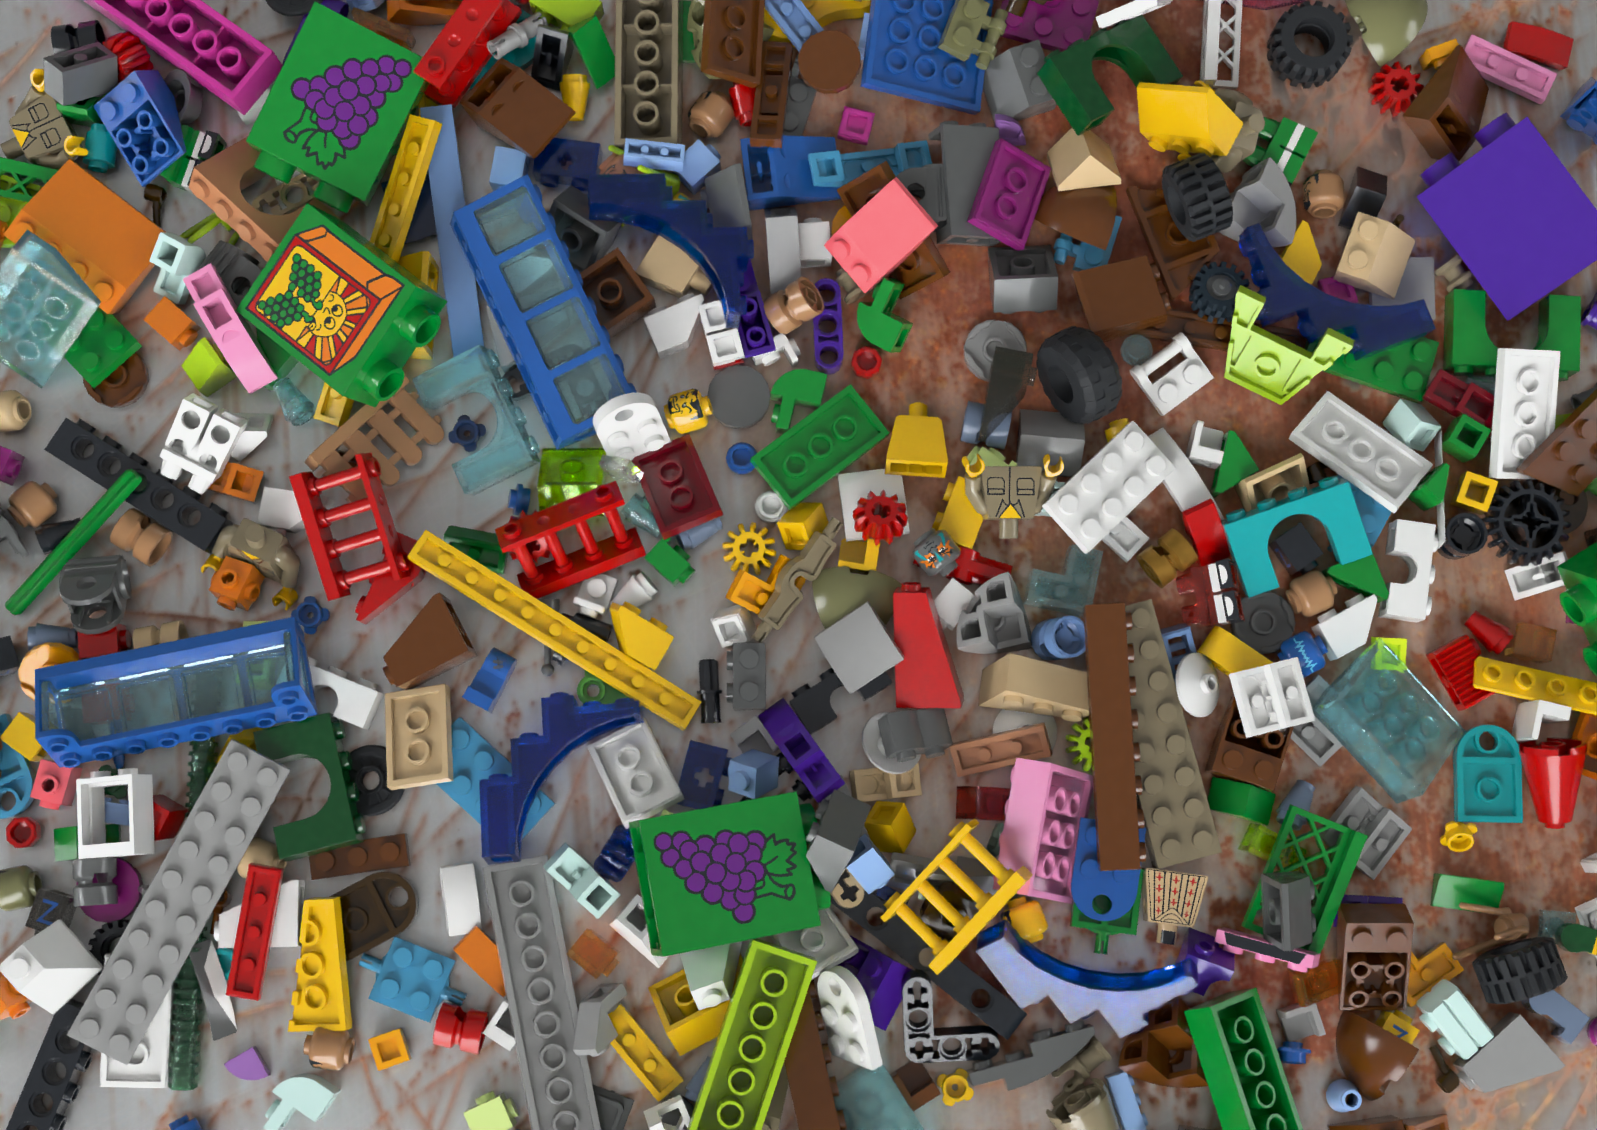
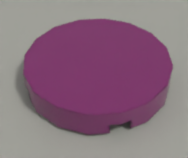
(128, 896)

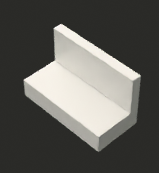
(1532, 713)

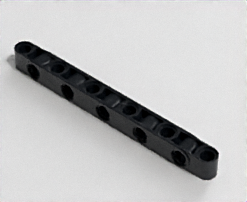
(955, 979)

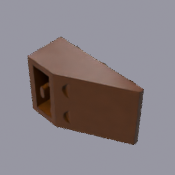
(1449, 107)
(516, 108)
(1250, 759)
(1373, 956)

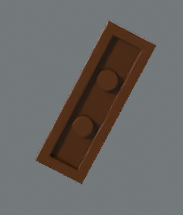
(368, 856)

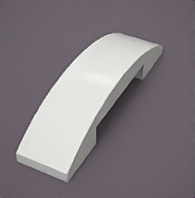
(1184, 482)

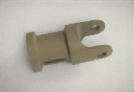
(1083, 1063)

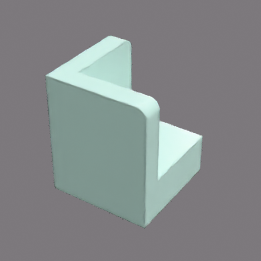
(1411, 424)

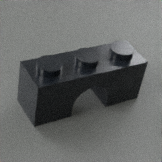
(813, 703)

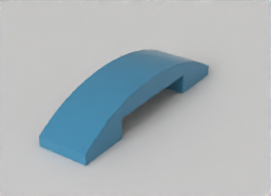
(838, 169)

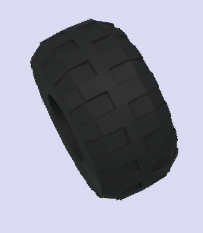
(1079, 375)

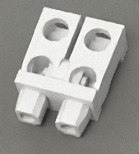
(199, 454)

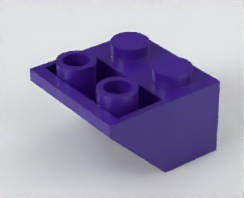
(880, 979)

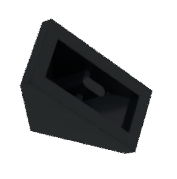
(551, 56)
(1364, 196)

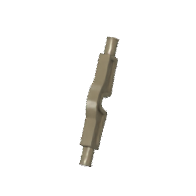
(786, 594)

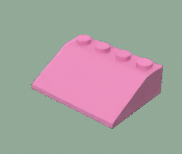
(1044, 826)

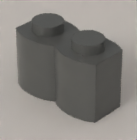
(915, 733)

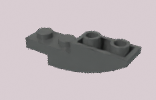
(1046, 1055)

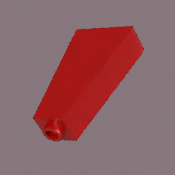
(928, 671)

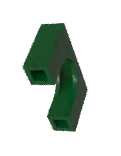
(1128, 45)
(338, 820)

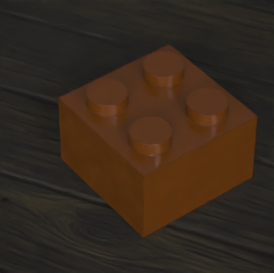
(616, 292)

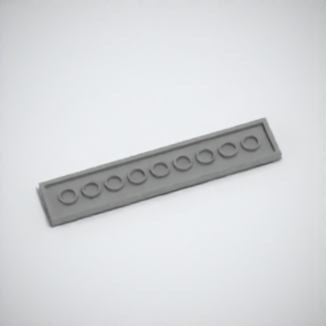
(179, 902)
(540, 995)

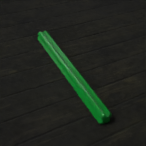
(73, 541)

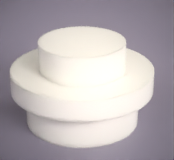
(770, 507)

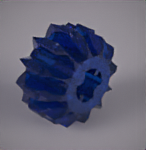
(616, 855)

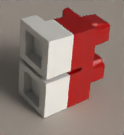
(722, 342)

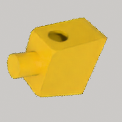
(917, 445)

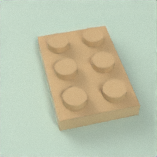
(418, 737)

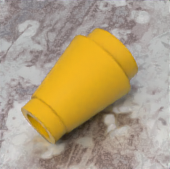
(575, 94)

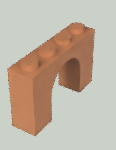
(219, 186)

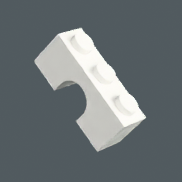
(1415, 545)
(356, 701)

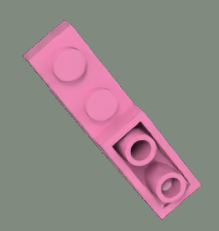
(229, 329)

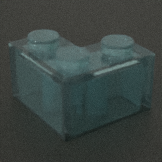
(1068, 591)

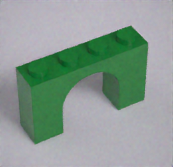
(1471, 350)

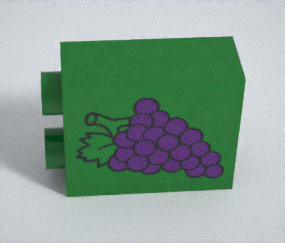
(337, 109)
(727, 873)

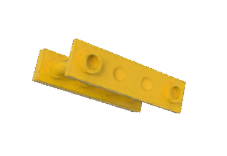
(987, 903)

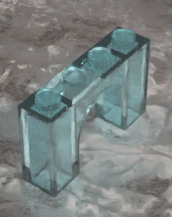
(511, 446)

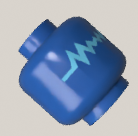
(1307, 649)

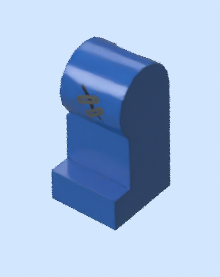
(490, 680)

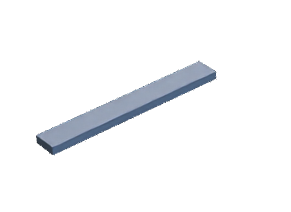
(448, 197)

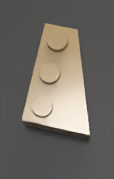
(1035, 688)

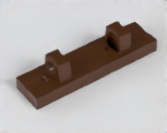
(772, 95)

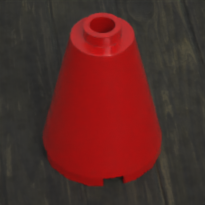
(1553, 777)

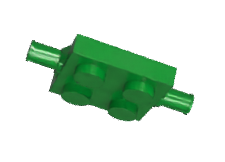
(1101, 904)

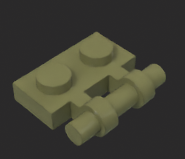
(964, 27)

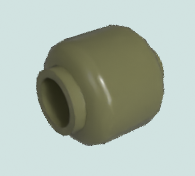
(18, 887)

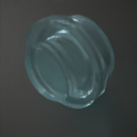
(1136, 350)

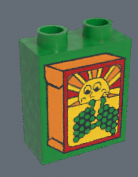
(342, 307)

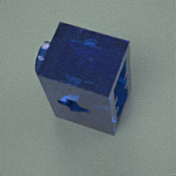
(584, 156)
(697, 758)

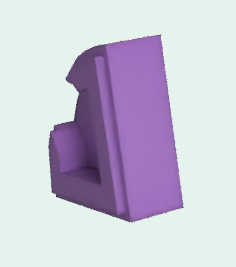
(1009, 129)
(248, 1065)

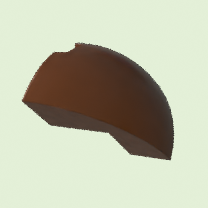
(1080, 213)
(1164, 1050)
(1370, 1055)

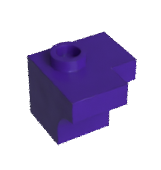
(1212, 962)

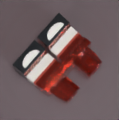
(1208, 581)

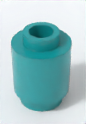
(101, 149)

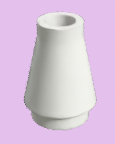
(636, 591)

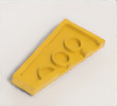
(322, 979)

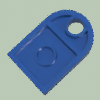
(1089, 882)

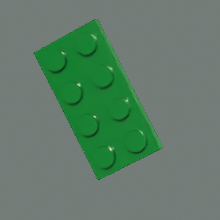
(1396, 371)
(819, 447)

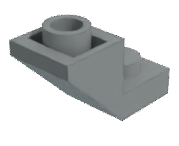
(594, 1026)

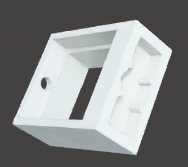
(92, 814)

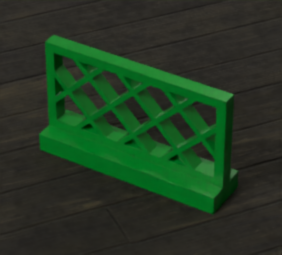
(1332, 882)

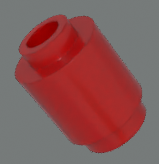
(742, 102)

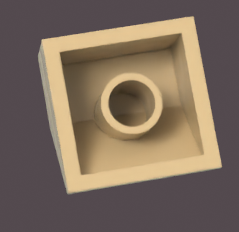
(1374, 256)

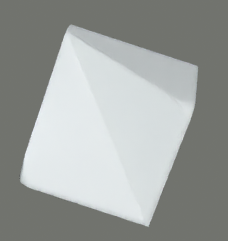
(733, 625)

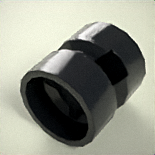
(68, 37)
(1463, 536)

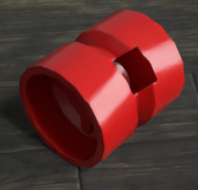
(460, 1028)

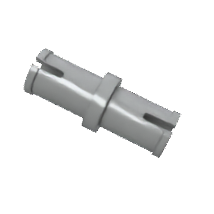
(516, 36)

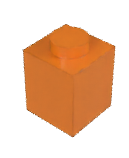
(172, 324)

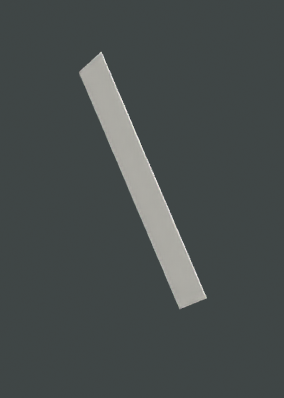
(1440, 507)

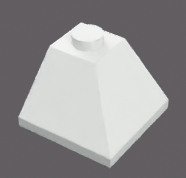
(51, 967)

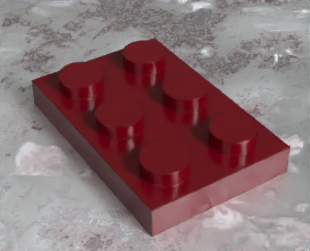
(677, 487)

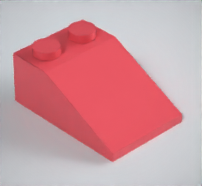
(881, 235)

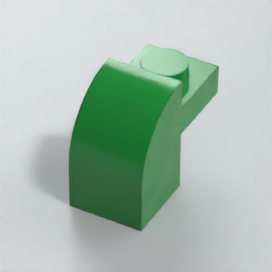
(877, 320)
(797, 388)

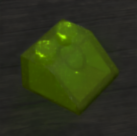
(568, 474)

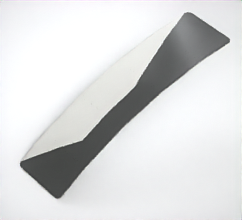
(214, 990)

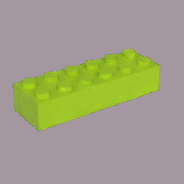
(753, 1038)

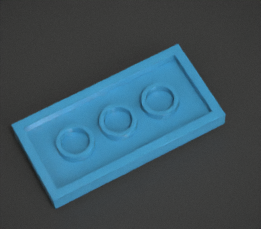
(477, 760)

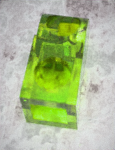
(1260, 841)

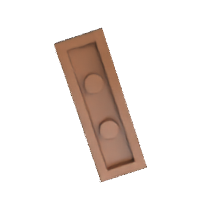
(1000, 749)

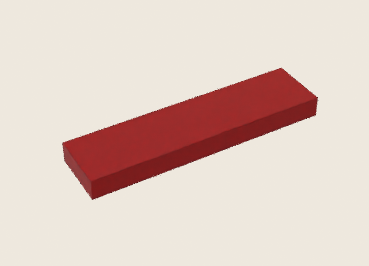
(254, 931)

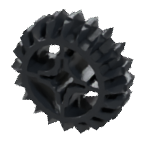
(1530, 497)

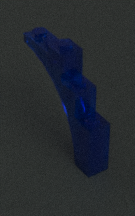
(649, 204)
(1289, 295)
(565, 727)
(1076, 991)

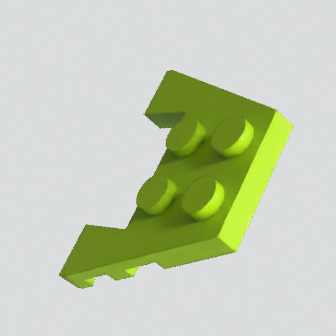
(1272, 363)

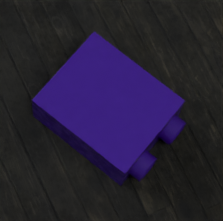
(1513, 214)

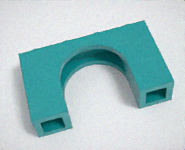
(1250, 530)

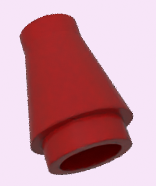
(1489, 632)

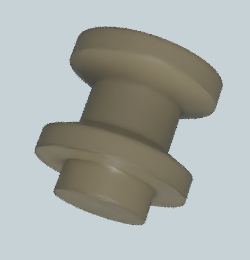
(1455, 274)
(853, 291)

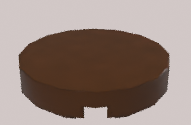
(829, 61)
(123, 385)

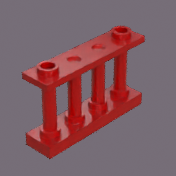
(462, 48)
(318, 521)
(582, 563)

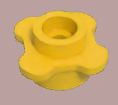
(1458, 836)
(951, 1096)

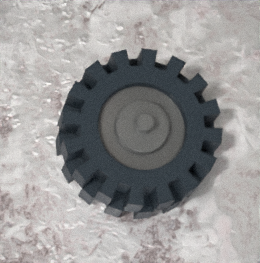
(1216, 290)

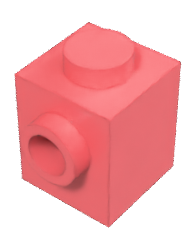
(55, 784)

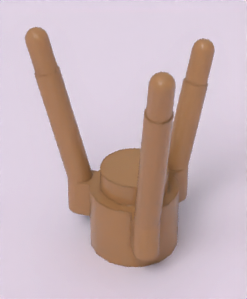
(1506, 928)

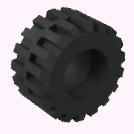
(1323, 25)
(1197, 197)
(1520, 970)

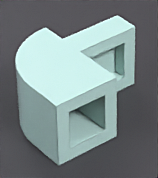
(177, 261)
(582, 880)
(303, 1092)

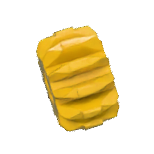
(742, 541)

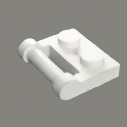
(1176, 383)

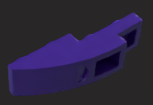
(754, 326)
(801, 750)

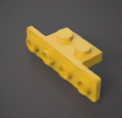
(1535, 684)

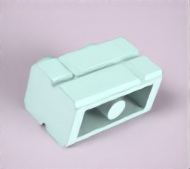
(1454, 1019)

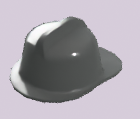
(186, 95)

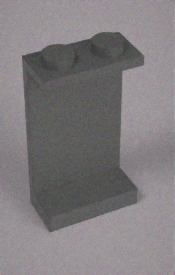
(964, 162)

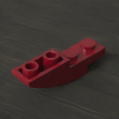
(1461, 398)

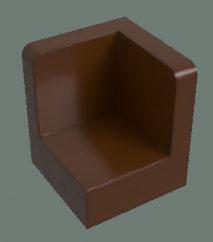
(915, 1084)

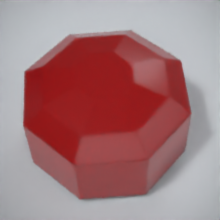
(866, 362)
(23, 832)

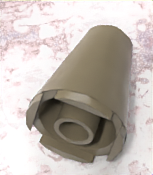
(1084, 1108)

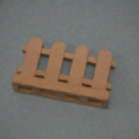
(389, 432)

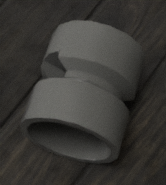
(98, 893)

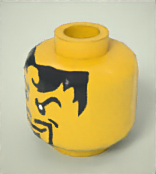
(687, 411)
(1026, 918)

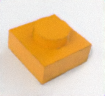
(1436, 55)
(389, 1049)

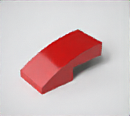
(1538, 44)
(1206, 532)

